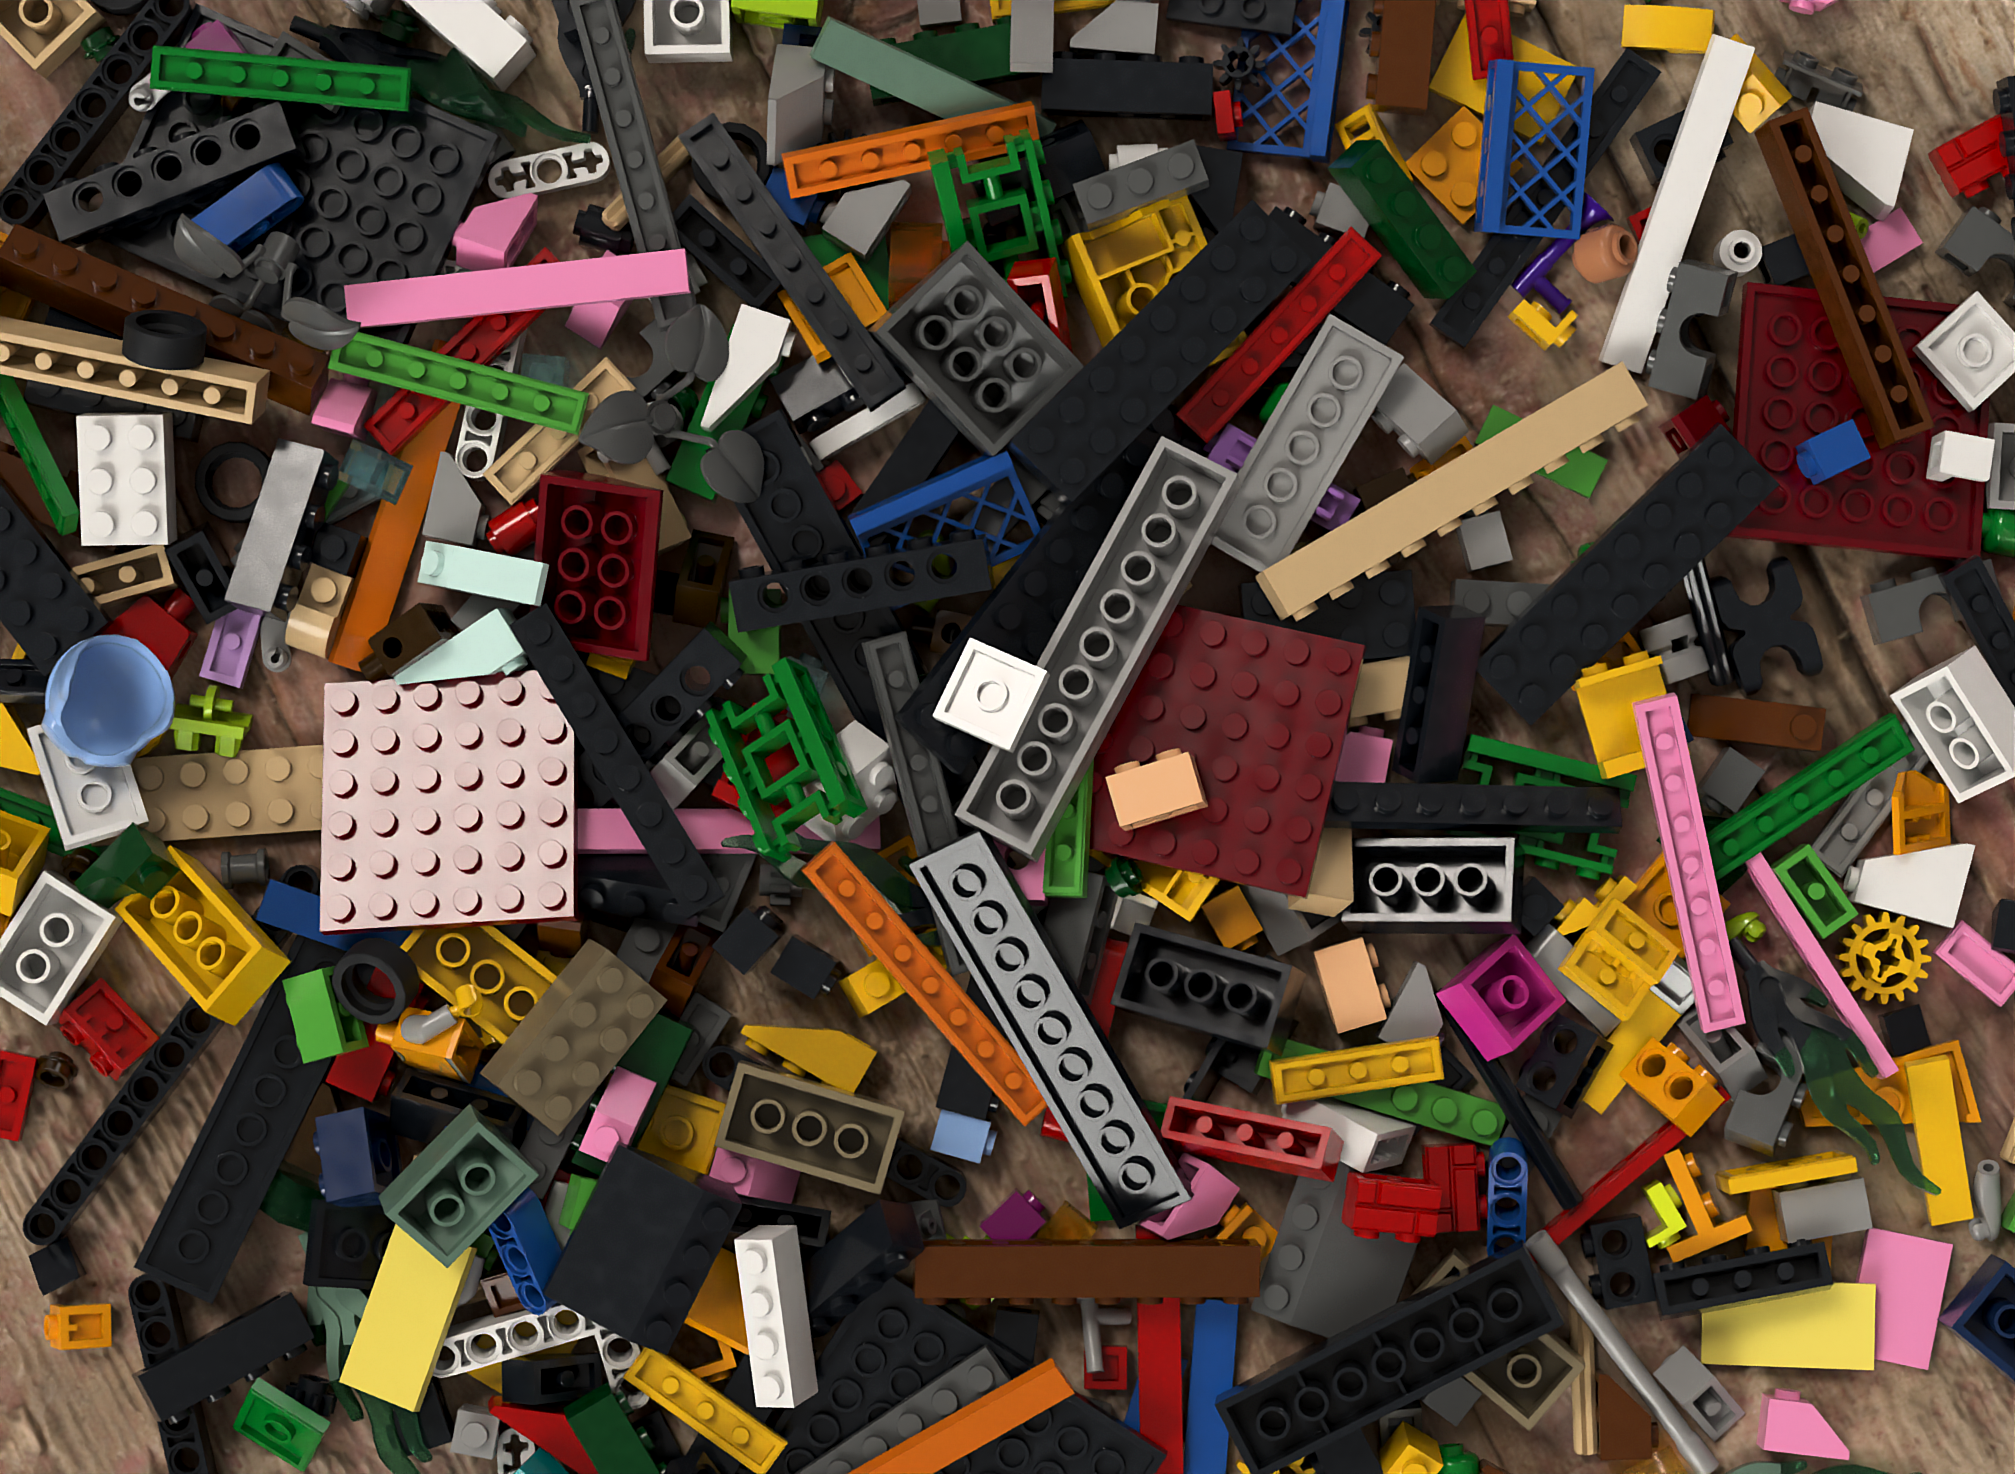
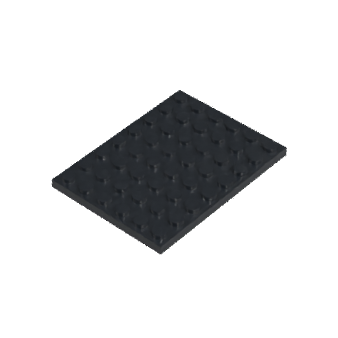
(374, 186)
(901, 1345)

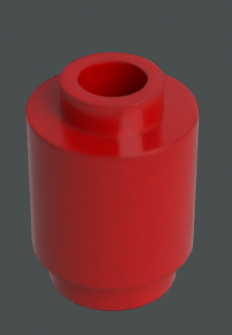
(514, 528)

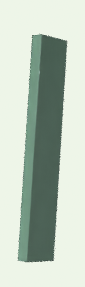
(906, 74)

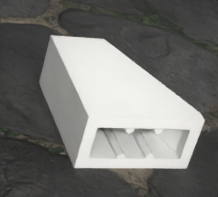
(1864, 156)
(1914, 884)
(1369, 1136)

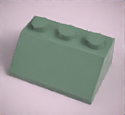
(457, 1186)

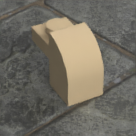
(318, 611)

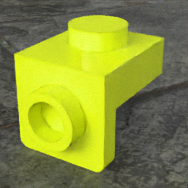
(1665, 1205)

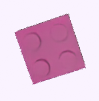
(1501, 997)

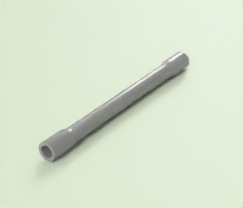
(1557, 1267)

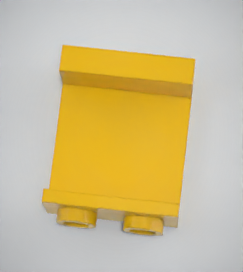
(1608, 709)

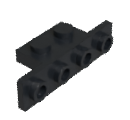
(1227, 1060)

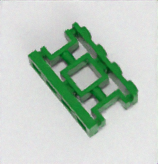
(1033, 214)
(815, 750)
(1547, 772)

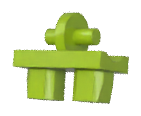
(212, 717)

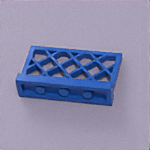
(1323, 87)
(1497, 148)
(943, 490)

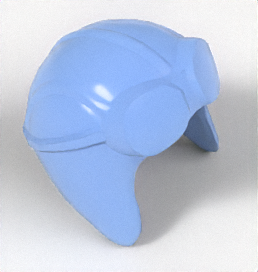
(107, 700)

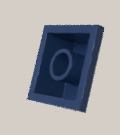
(356, 1156)

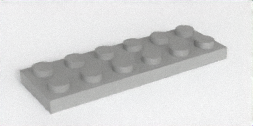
(1305, 443)

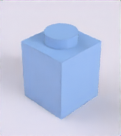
(963, 1136)

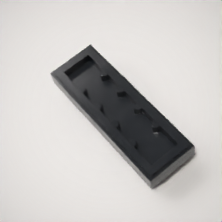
(1258, 16)

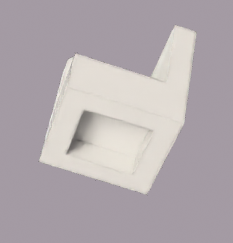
(1960, 456)
(1132, 910)

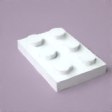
(86, 799)

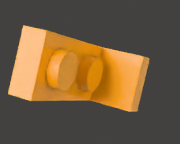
(1701, 1209)

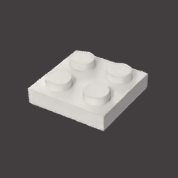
(1970, 351)
(991, 695)

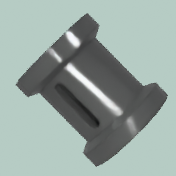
(245, 868)

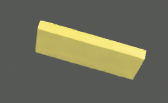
(405, 1322)
(1798, 1331)

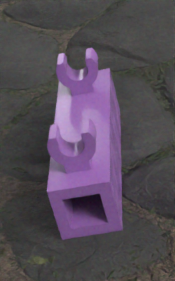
(1232, 448)

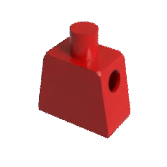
(159, 627)

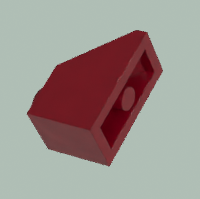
(1693, 423)

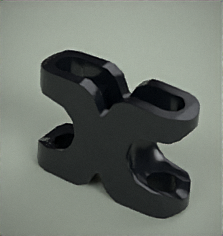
(1766, 626)

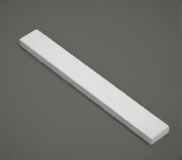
(1677, 201)

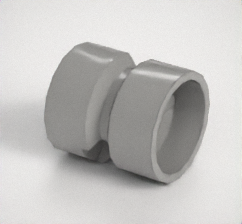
(1680, 633)

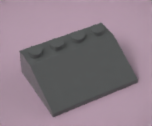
(975, 349)
(1321, 1271)

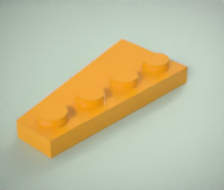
(1895, 1089)

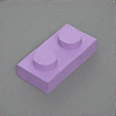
(231, 648)

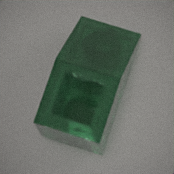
(291, 1200)

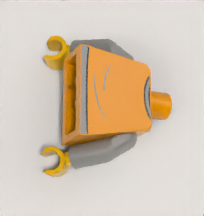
(440, 1039)

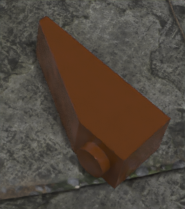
(1756, 722)

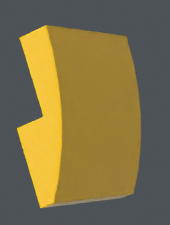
(1618, 959)

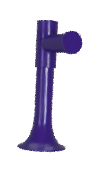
(1535, 272)

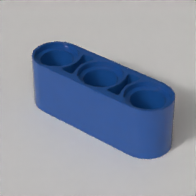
(251, 207)
(1506, 1183)
(527, 1249)

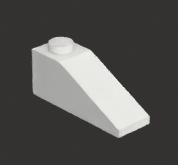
(754, 353)

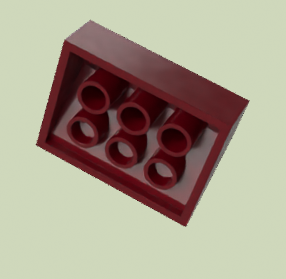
(601, 560)

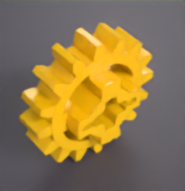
(1891, 940)

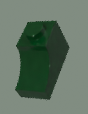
(128, 866)

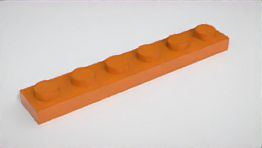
(903, 149)

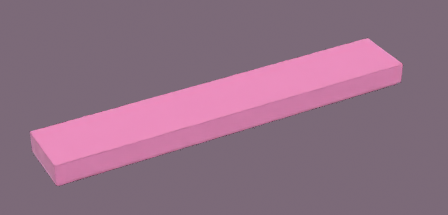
(1818, 962)

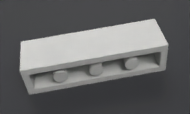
(776, 1316)

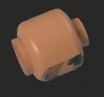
(1604, 253)

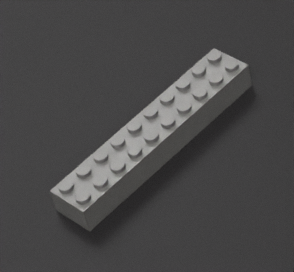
(1102, 646)

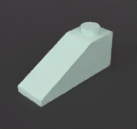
(483, 573)
(477, 651)

